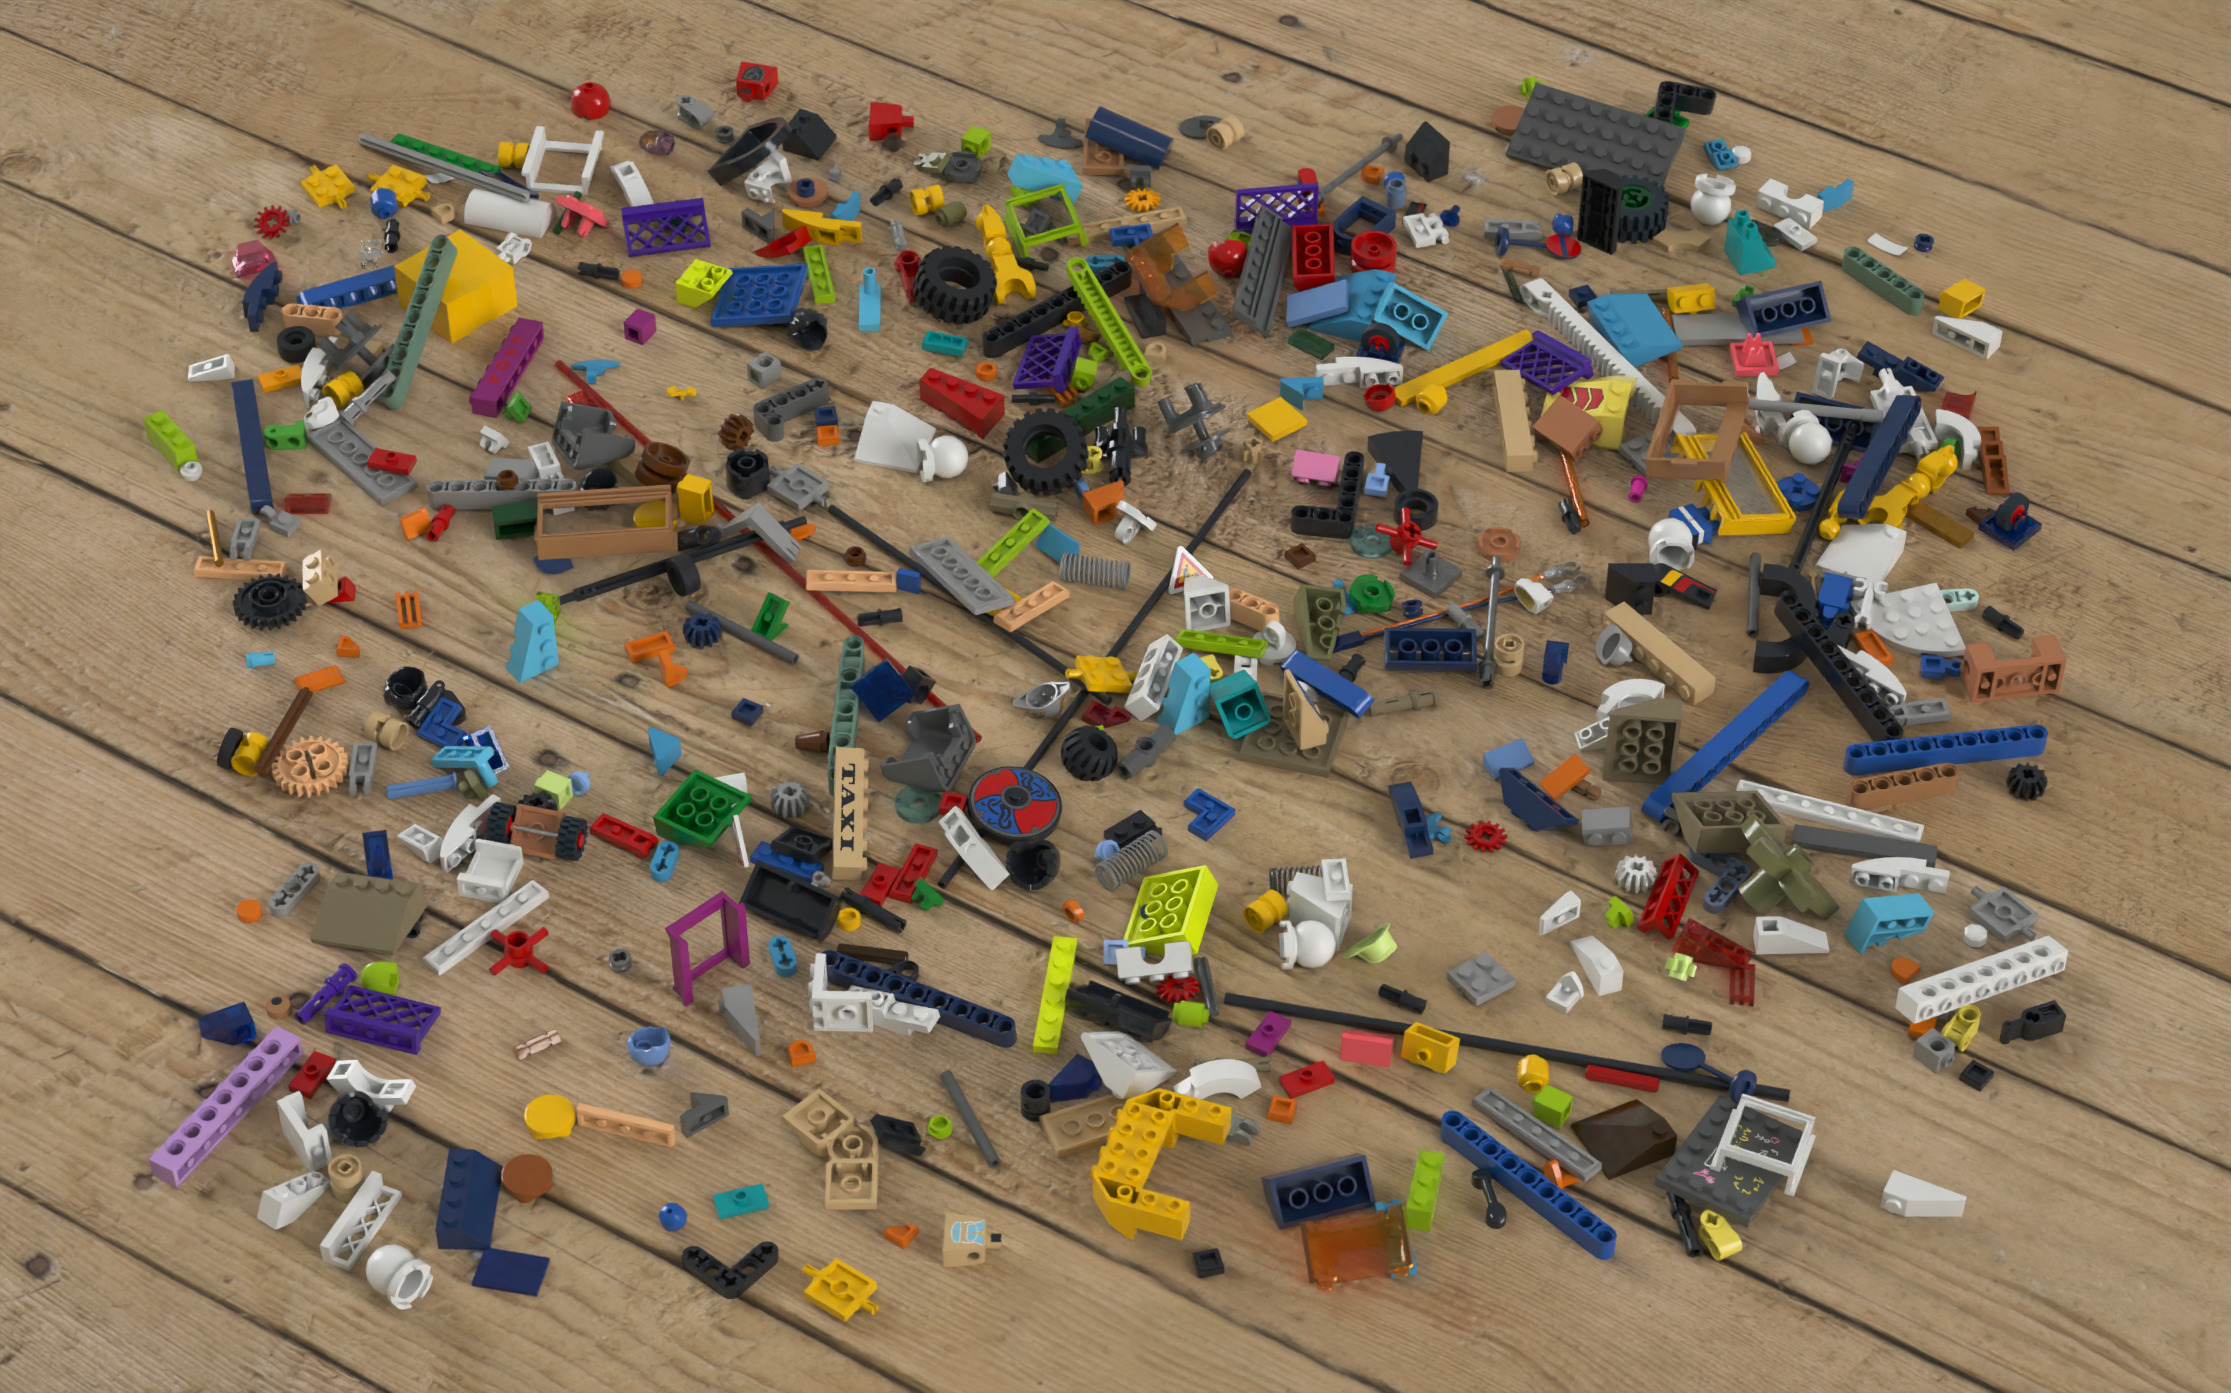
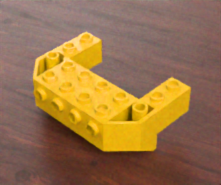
(1130, 1153)

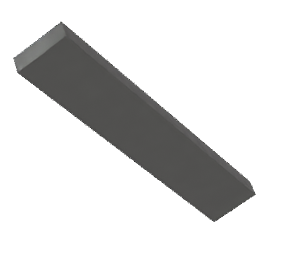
(1861, 845)

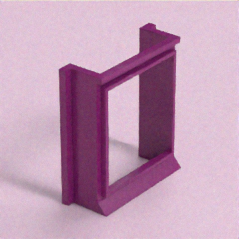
(734, 940)

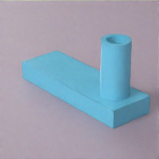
(869, 302)
(467, 757)

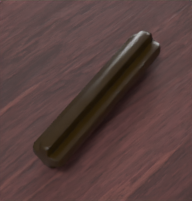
(873, 953)

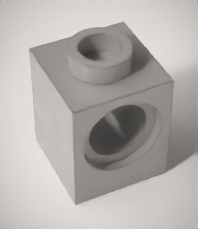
(764, 370)
(1934, 1050)

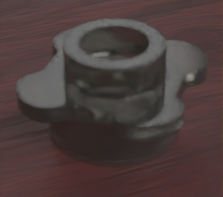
(893, 142)

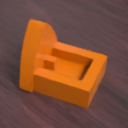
(415, 523)
(670, 672)
(1558, 1175)

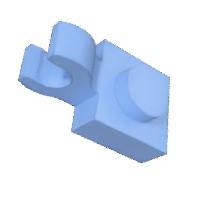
(1377, 483)
(1110, 947)

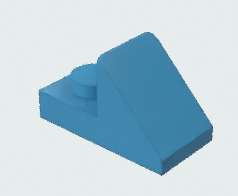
(1296, 389)

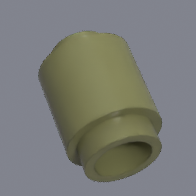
(950, 213)

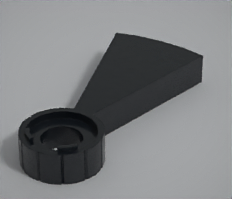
(1402, 458)

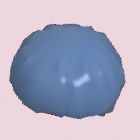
(649, 1045)

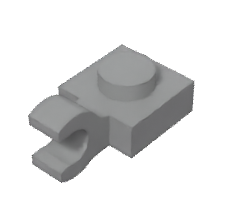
(281, 523)

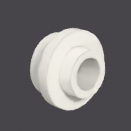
(191, 471)

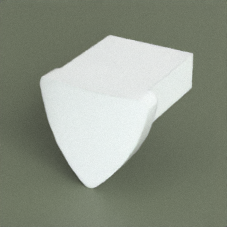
(1565, 993)

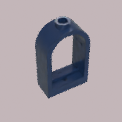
(1368, 210)

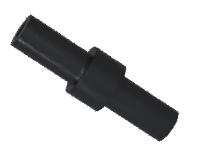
(1030, 264)
(1033, 398)

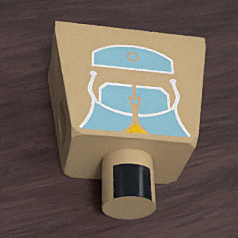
(967, 1240)

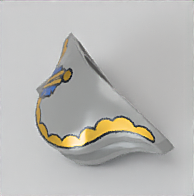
(1043, 700)

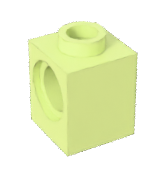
(557, 786)

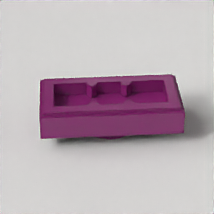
(1268, 1034)

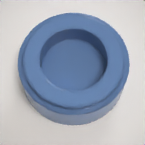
(1080, 487)

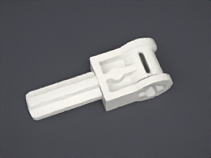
(513, 248)

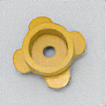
(1075, 318)

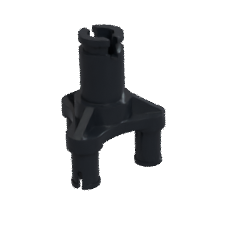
(1121, 446)

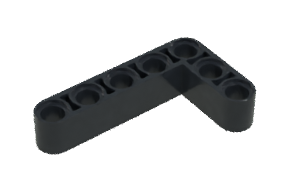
(1684, 98)
(1337, 521)

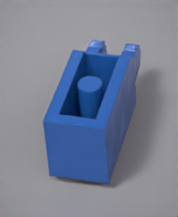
(1834, 598)

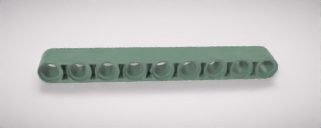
(418, 319)

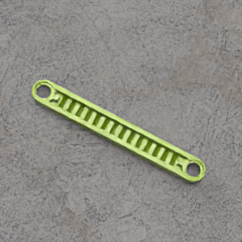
(1108, 321)

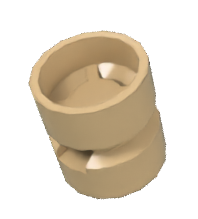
(1225, 133)
(1563, 179)
(1508, 654)
(386, 730)
(345, 1176)

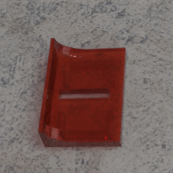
(1959, 403)

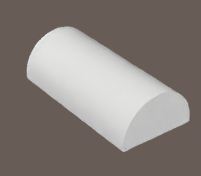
(508, 214)

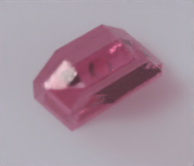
(251, 258)

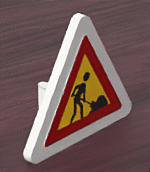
(1184, 566)

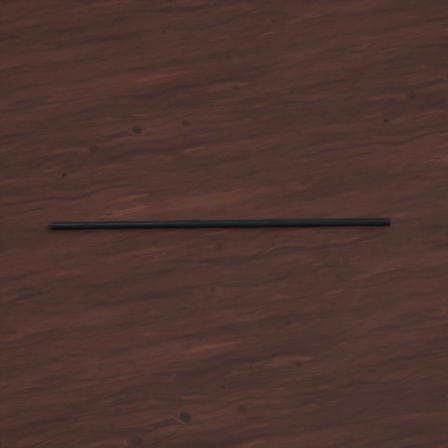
(907, 561)

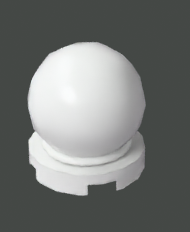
(1712, 200)
(1805, 438)
(943, 457)
(1671, 544)
(1307, 944)
(398, 1275)

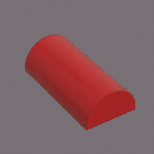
(1312, 256)

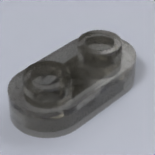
(1770, 235)

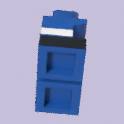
(1697, 522)

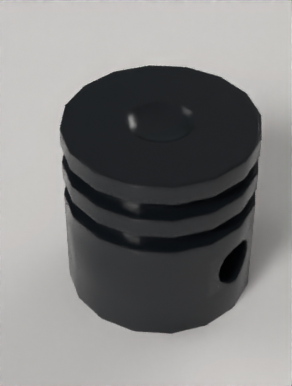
(1035, 1100)

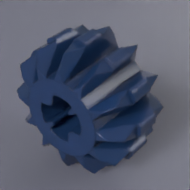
(702, 630)

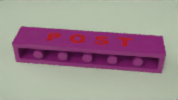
(507, 367)

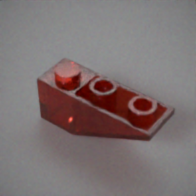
(1711, 947)

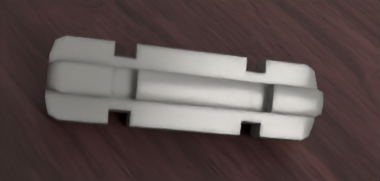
(898, 234)

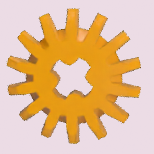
(1133, 200)

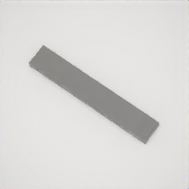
(1537, 1134)

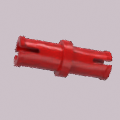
(440, 522)

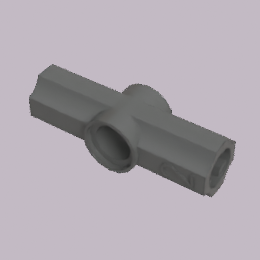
(1145, 752)

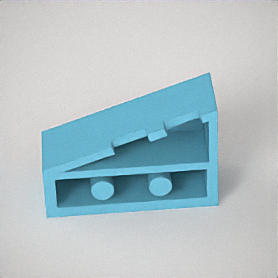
(1041, 173)
(534, 643)
(1188, 695)
(1887, 918)

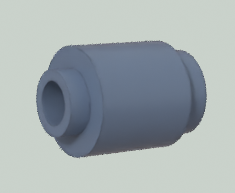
(1395, 194)

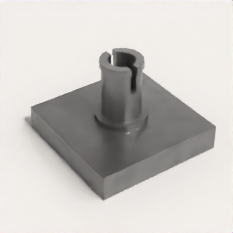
(1430, 574)

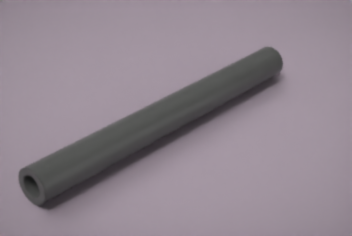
(1754, 595)
(970, 1119)

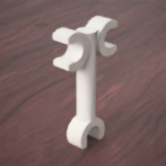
(1868, 590)

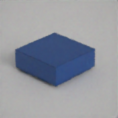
(908, 581)

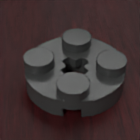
(955, 173)

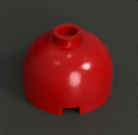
(590, 101)
(1227, 258)

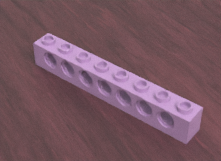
(226, 1106)

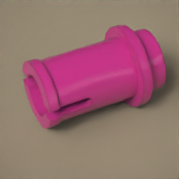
(1639, 484)

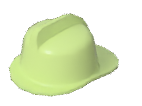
(1374, 947)

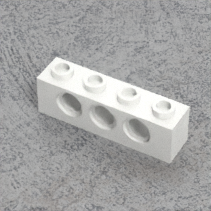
(1153, 677)

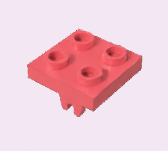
(576, 208)
(1753, 357)

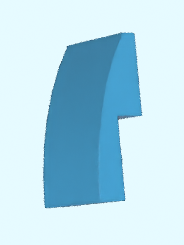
(1720, 155)
(1836, 196)
(848, 210)

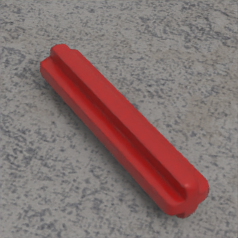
(1622, 1078)

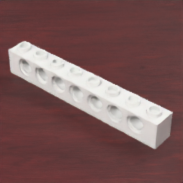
(1981, 979)

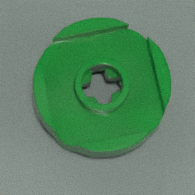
(1367, 603)

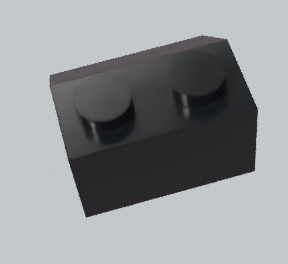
(809, 135)
(1428, 153)
(1631, 584)

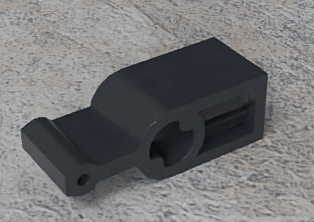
(2035, 1023)

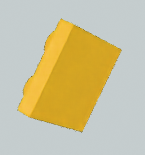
(1276, 419)

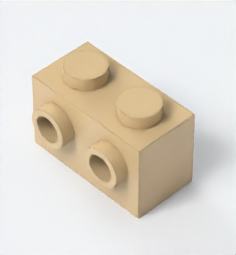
(320, 577)

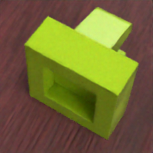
(1619, 914)

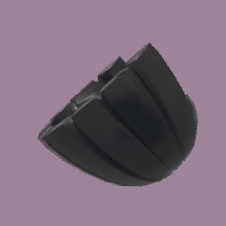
(1033, 864)
(357, 1119)

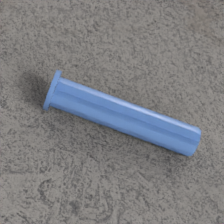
(422, 786)

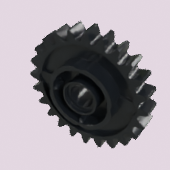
(269, 602)

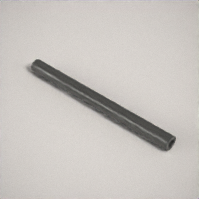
(746, 634)

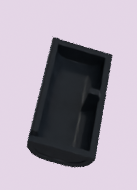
(791, 901)
(1119, 1009)

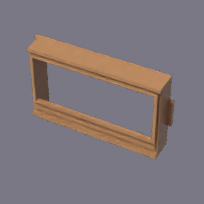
(1689, 392)
(606, 541)

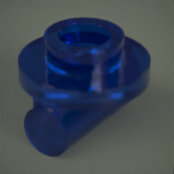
(1450, 217)

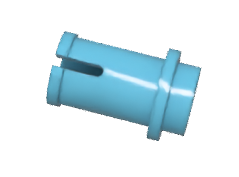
(259, 659)

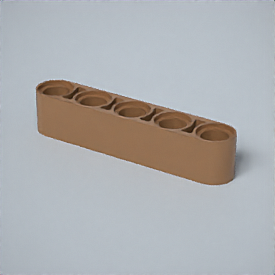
(1903, 786)

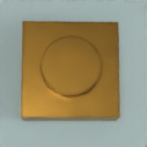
(1088, 334)

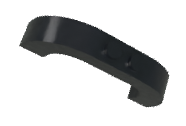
(1786, 654)

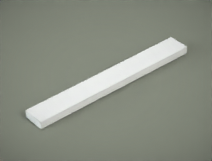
(1836, 814)

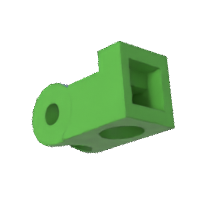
(286, 436)

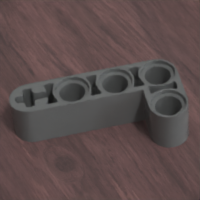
(789, 404)

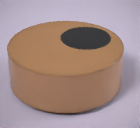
(278, 1007)

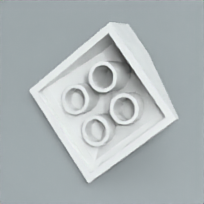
(891, 438)
(1864, 551)
(1125, 1063)

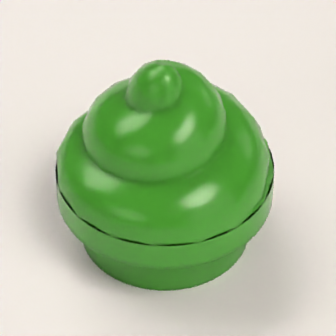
(1954, 442)

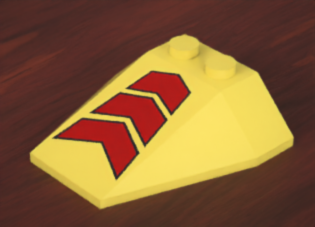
(1603, 399)

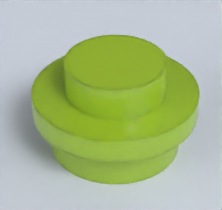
(939, 1127)

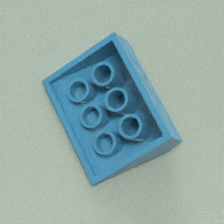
(1364, 296)
(1633, 327)

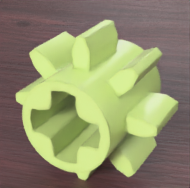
(1680, 967)

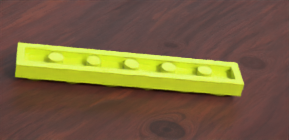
(1053, 999)

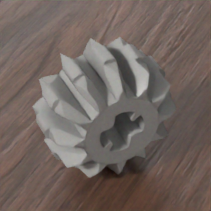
(790, 799)

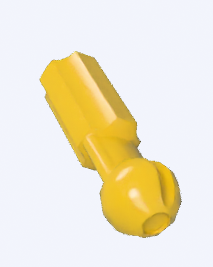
(1830, 528)

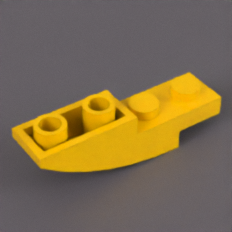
(823, 229)

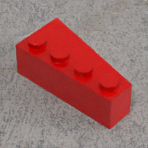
(962, 400)

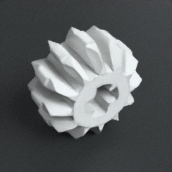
(1635, 874)

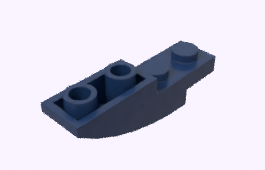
(260, 294)
(1906, 372)
(1411, 819)

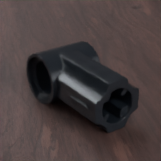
(695, 537)

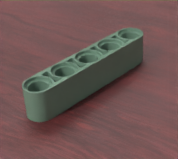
(1883, 281)

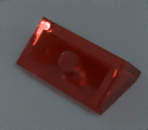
(308, 503)

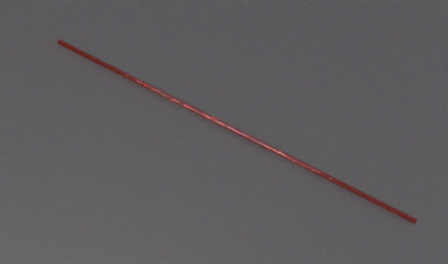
(768, 551)

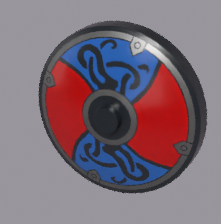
(1014, 805)

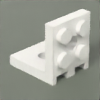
(829, 1006)

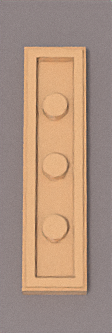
(238, 568)
(850, 581)
(1031, 606)
(626, 1125)

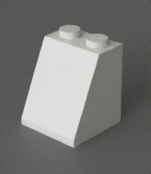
(1309, 902)

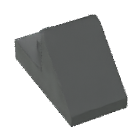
(760, 226)
(705, 1111)

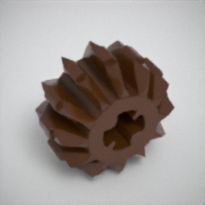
(736, 432)

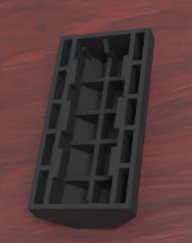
(1600, 209)

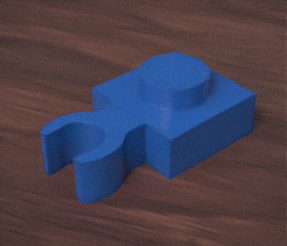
(1937, 667)

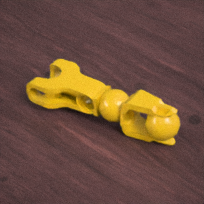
(998, 249)
(1928, 477)

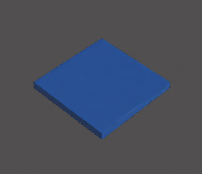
(760, 295)

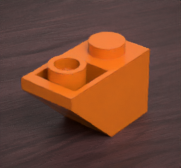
(1102, 502)

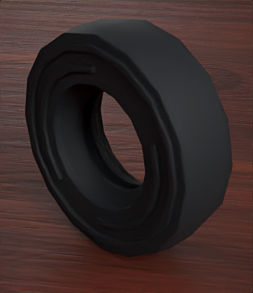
(228, 747)

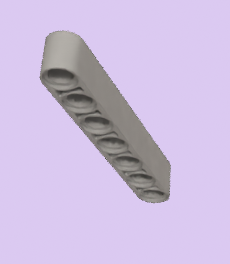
(486, 493)

